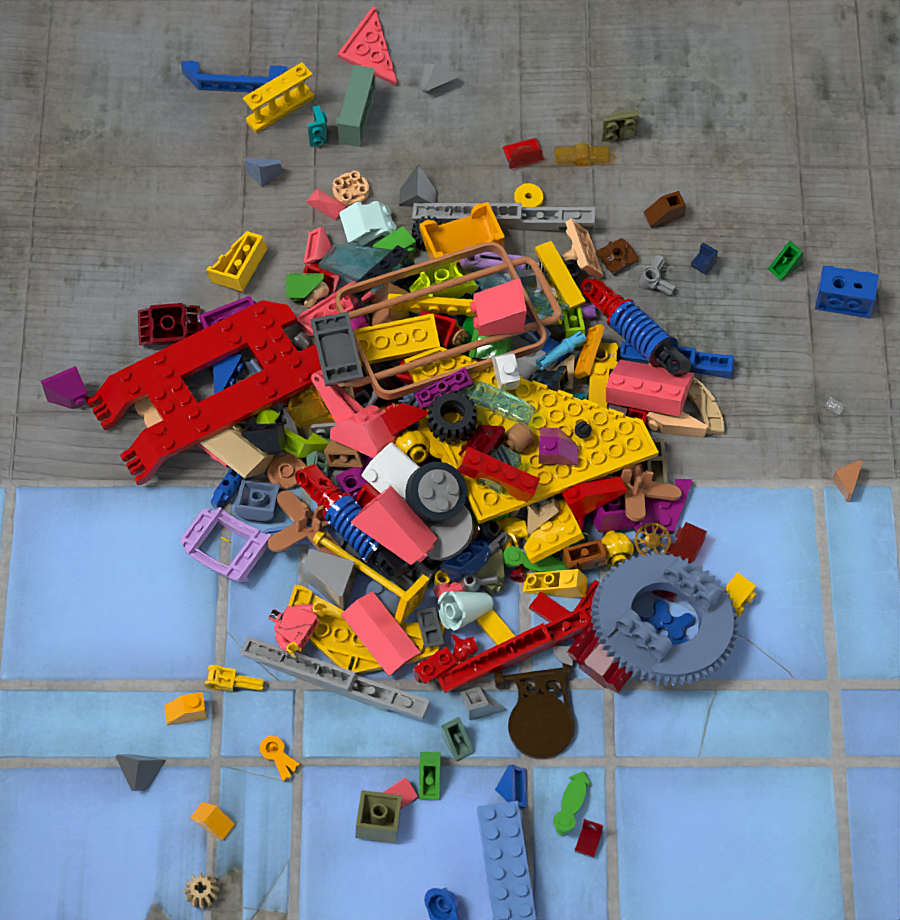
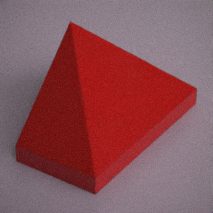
(330, 278)

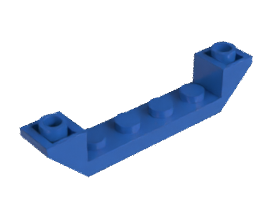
(226, 82)

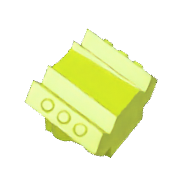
(442, 274)

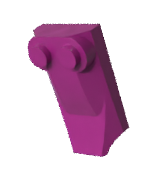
(218, 314)

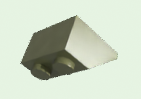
(378, 816)

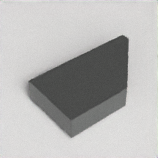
(498, 543)

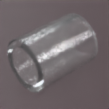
(835, 406)

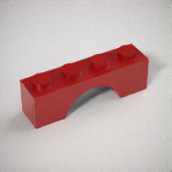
(479, 465)

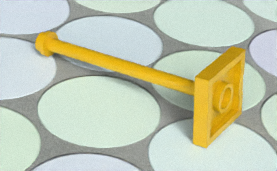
(409, 599)

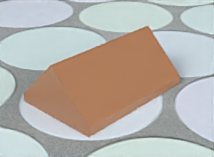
(387, 315)

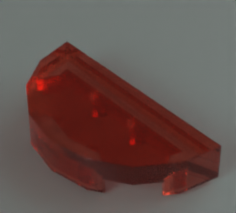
(524, 155)

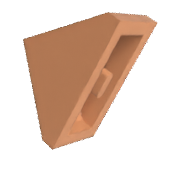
(846, 478)

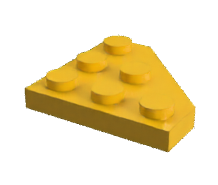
(554, 534)

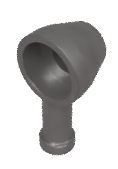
(301, 342)
(477, 582)

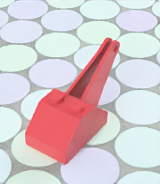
(356, 426)

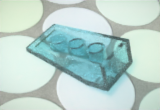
(353, 261)

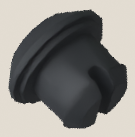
(583, 429)

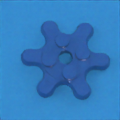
(674, 625)

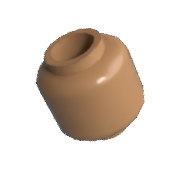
(518, 437)

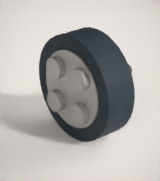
(436, 492)

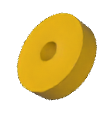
(528, 190)

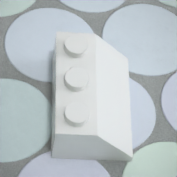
(390, 468)

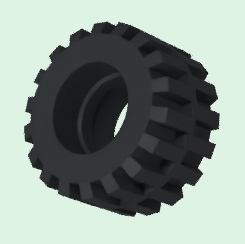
(452, 403)

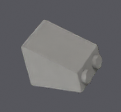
(330, 576)

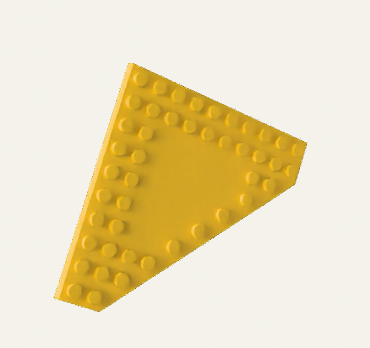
(613, 443)

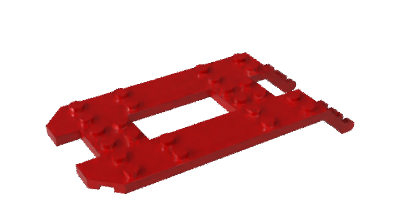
(190, 422)

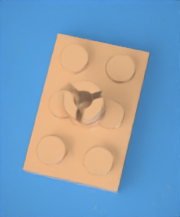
(582, 249)

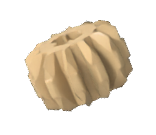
(209, 890)

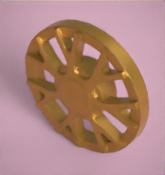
(652, 540)

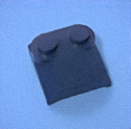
(466, 562)

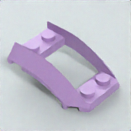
(247, 557)

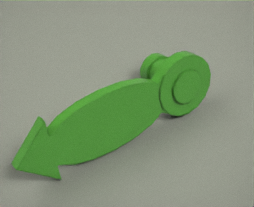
(515, 557)
(571, 803)

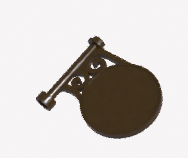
(540, 722)

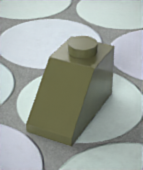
(493, 566)

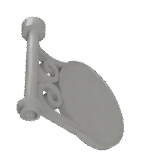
(452, 535)

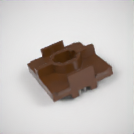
(613, 263)

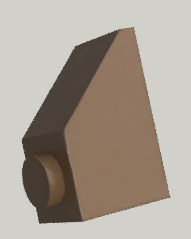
(342, 456)

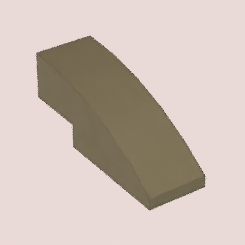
(658, 464)

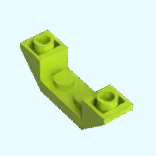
(296, 444)

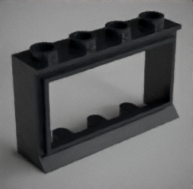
(384, 266)

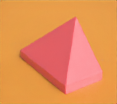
(326, 204)
(317, 245)

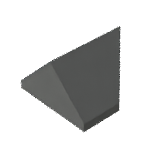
(417, 189)
(139, 770)

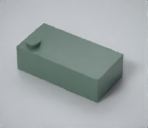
(356, 106)

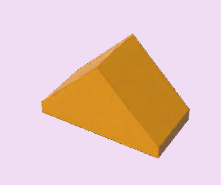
(213, 820)

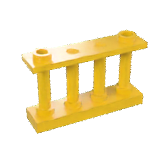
(285, 104)

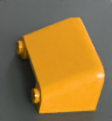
(461, 233)

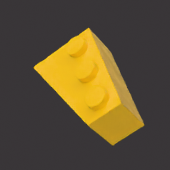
(239, 263)

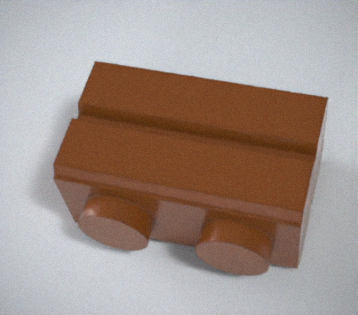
(584, 556)

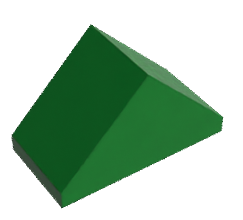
(787, 261)

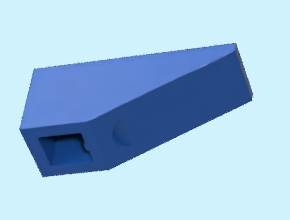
(226, 371)

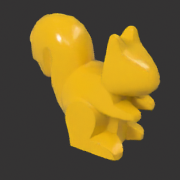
(515, 528)

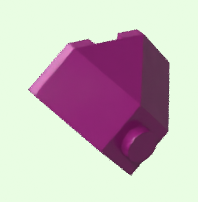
(556, 448)

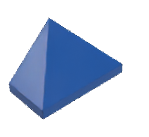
(513, 785)

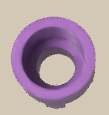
(588, 311)

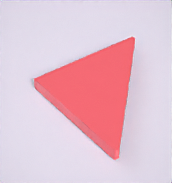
(369, 49)

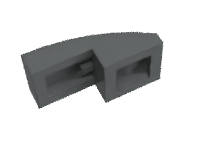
(429, 627)

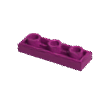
(457, 381)

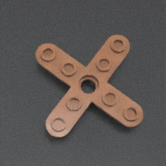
(642, 487)
(299, 514)

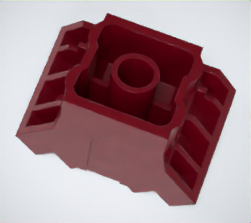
(167, 323)
(595, 663)

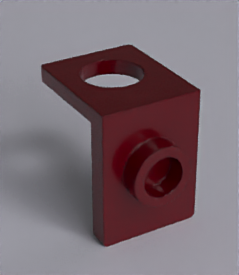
(589, 838)

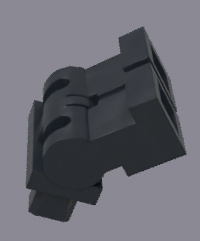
(554, 380)

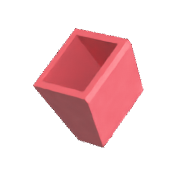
(499, 309)

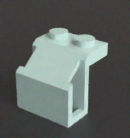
(366, 222)

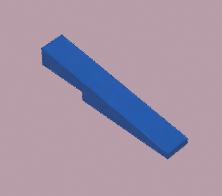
(702, 363)

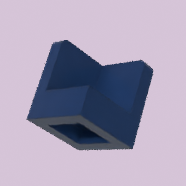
(705, 259)

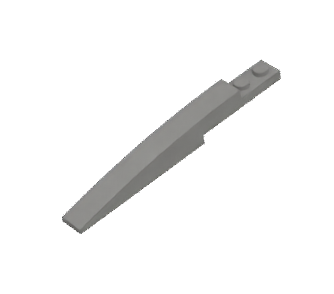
(510, 215)
(336, 679)

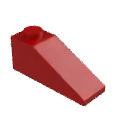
(592, 495)

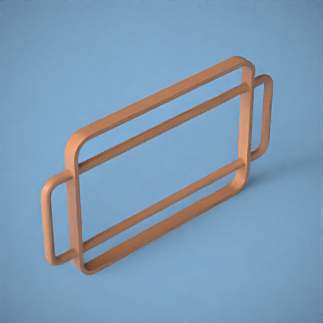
(430, 264)

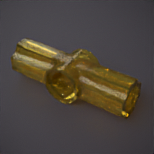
(581, 154)

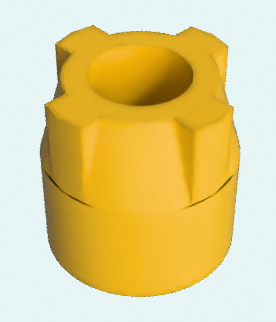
(441, 575)

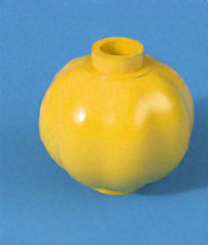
(414, 445)
(617, 548)

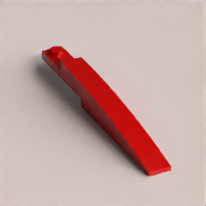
(516, 649)

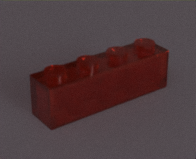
(687, 545)

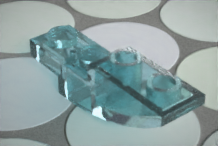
(500, 402)

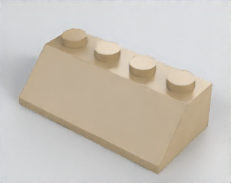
(238, 452)

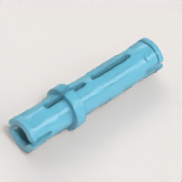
(565, 347)

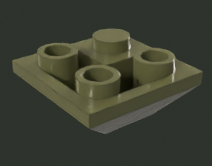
(620, 125)

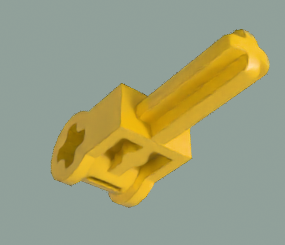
(227, 679)

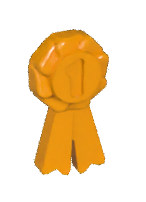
(273, 749)

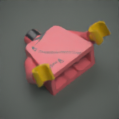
(296, 625)

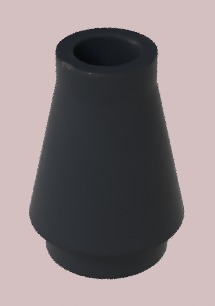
(488, 530)

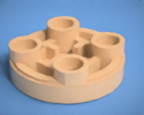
(350, 188)

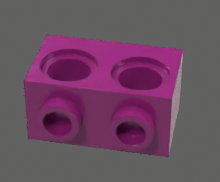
(354, 477)

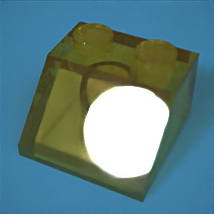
(308, 407)

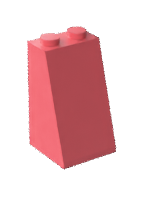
(396, 526)

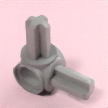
(653, 272)

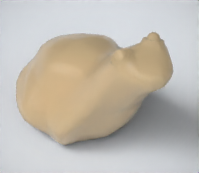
(316, 294)

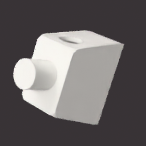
(506, 371)

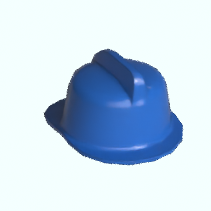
(441, 904)

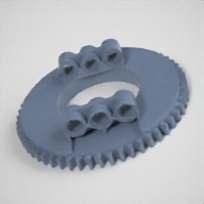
(638, 643)

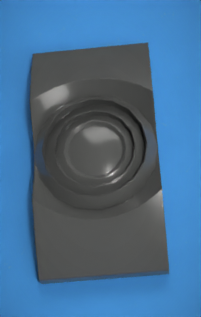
(336, 349)

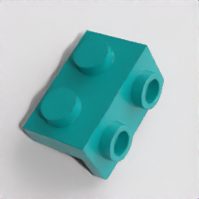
(317, 129)

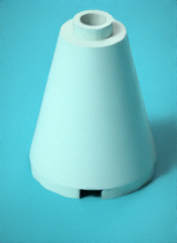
(462, 608)

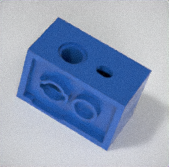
(846, 291)

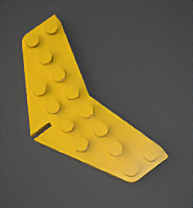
(340, 642)

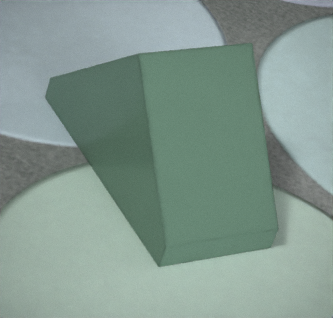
(456, 738)

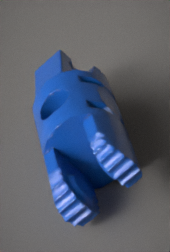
(226, 488)

